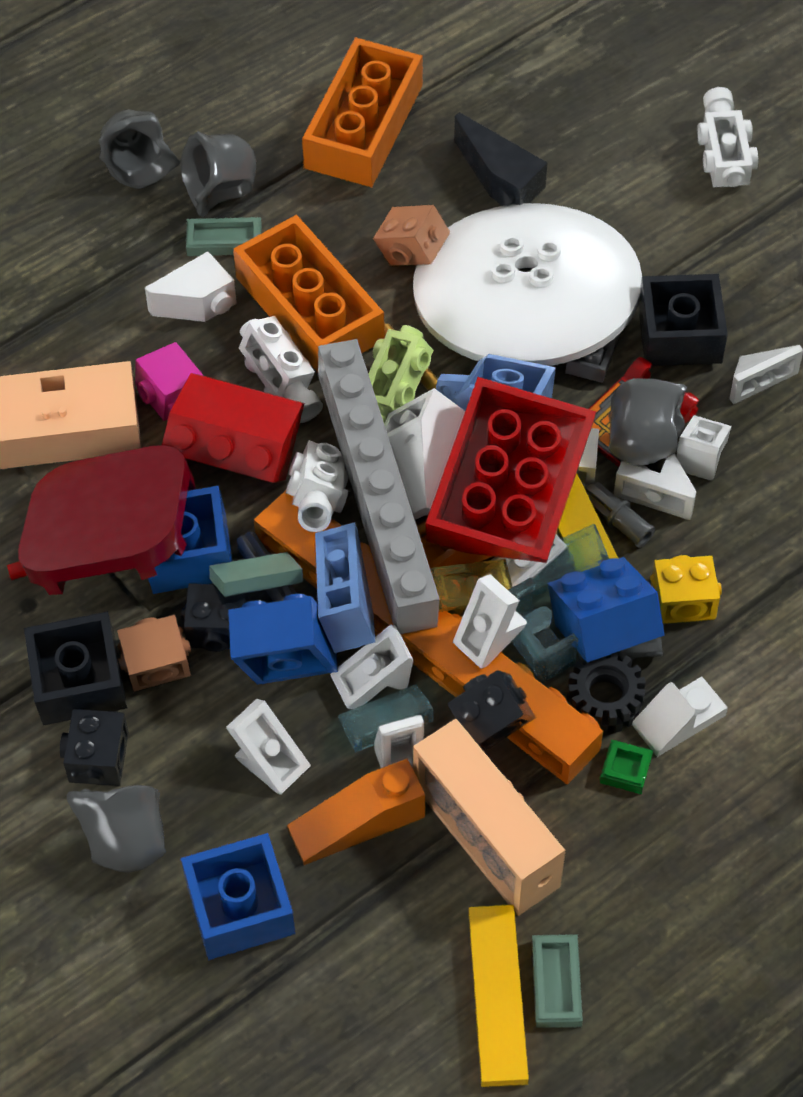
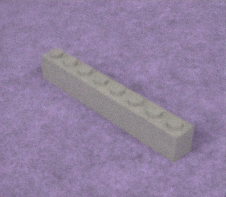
(378, 488)

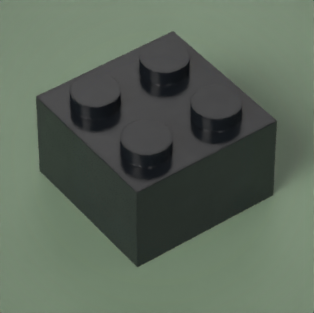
(682, 319)
(74, 667)

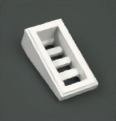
(396, 740)

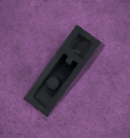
(502, 167)

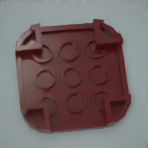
(106, 516)

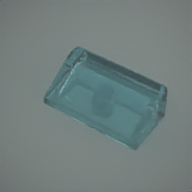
(583, 552)
(363, 722)

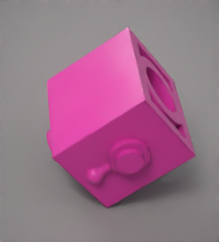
(162, 377)

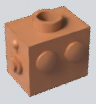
(411, 235)
(154, 652)

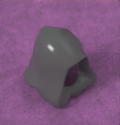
(135, 149)
(217, 169)
(646, 420)
(121, 826)

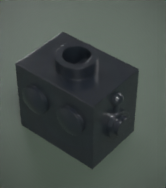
(208, 616)
(491, 708)
(95, 747)

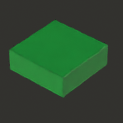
(626, 766)

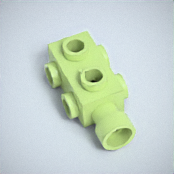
(398, 367)

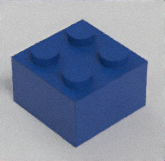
(206, 543)
(606, 608)
(280, 640)
(238, 896)

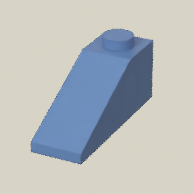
(343, 589)

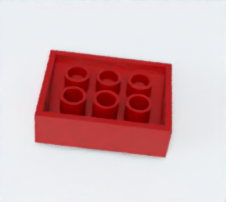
(509, 473)

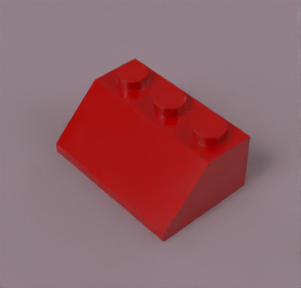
(234, 427)

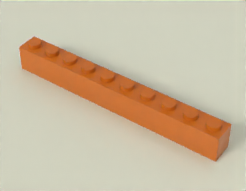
(558, 735)

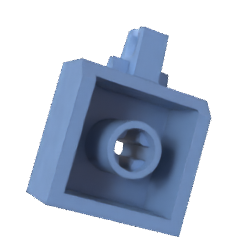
(504, 370)

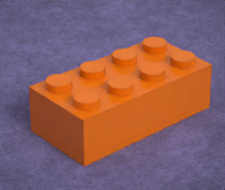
(362, 112)
(307, 289)

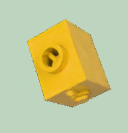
(686, 588)

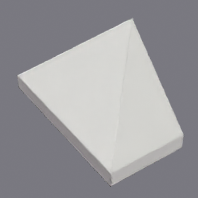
(764, 370)

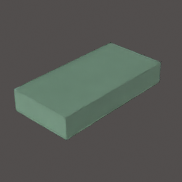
(220, 235)
(256, 574)
(556, 981)

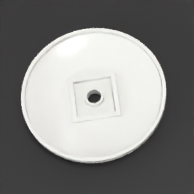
(561, 310)

